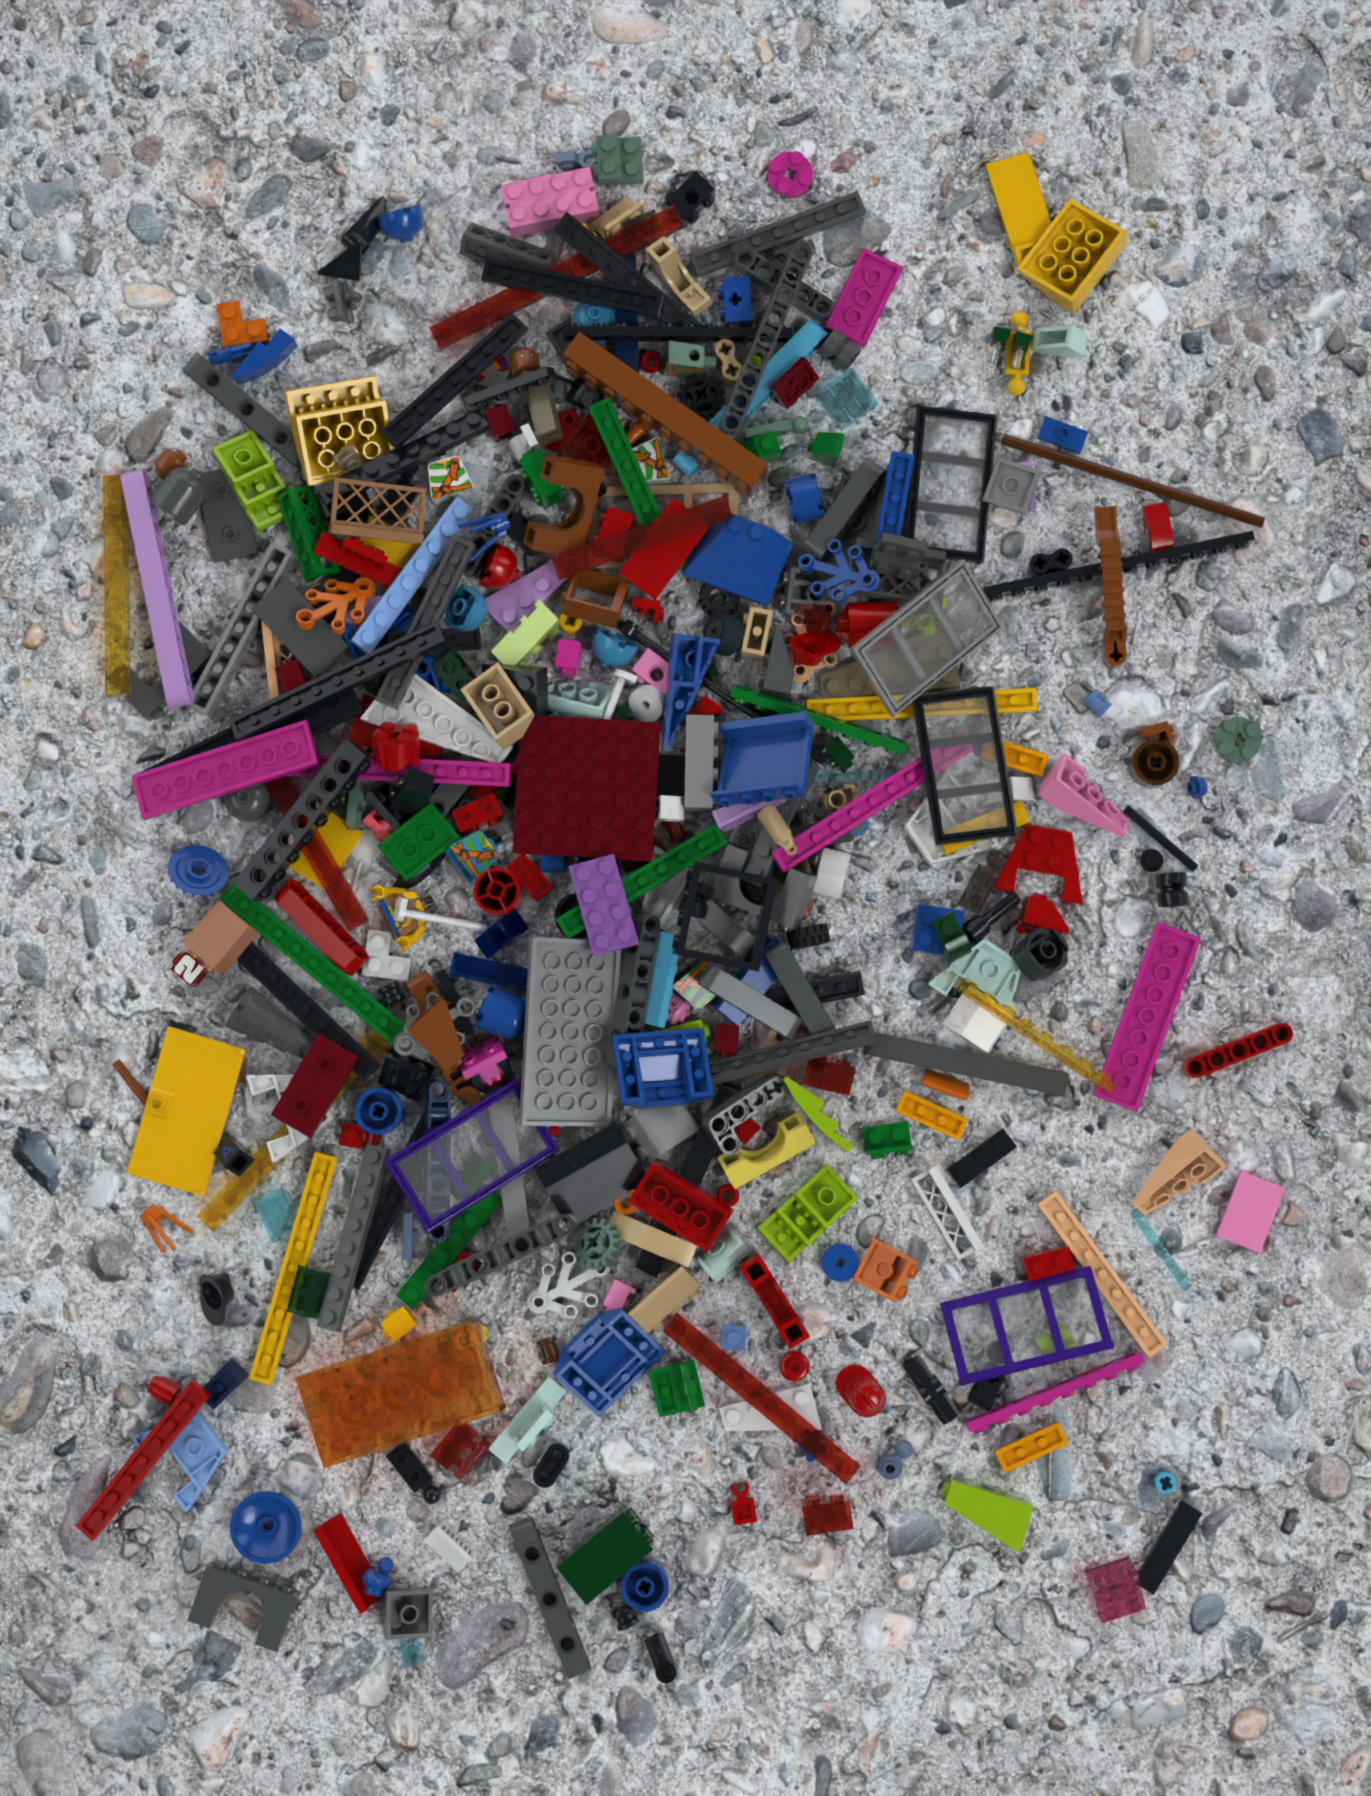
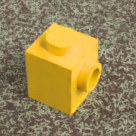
(398, 1323)

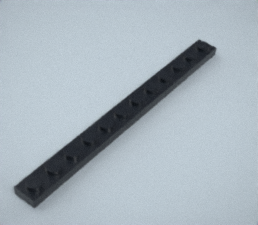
(1129, 565)

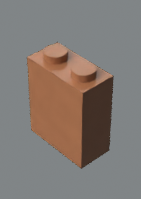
(219, 938)

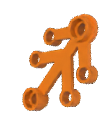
(360, 590)

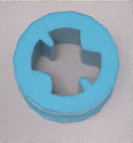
(1171, 1479)

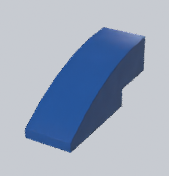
(264, 358)

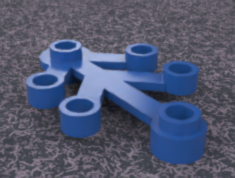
(841, 574)

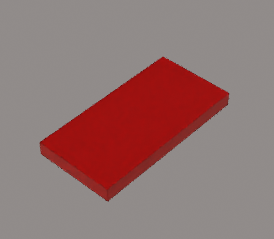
(657, 565)

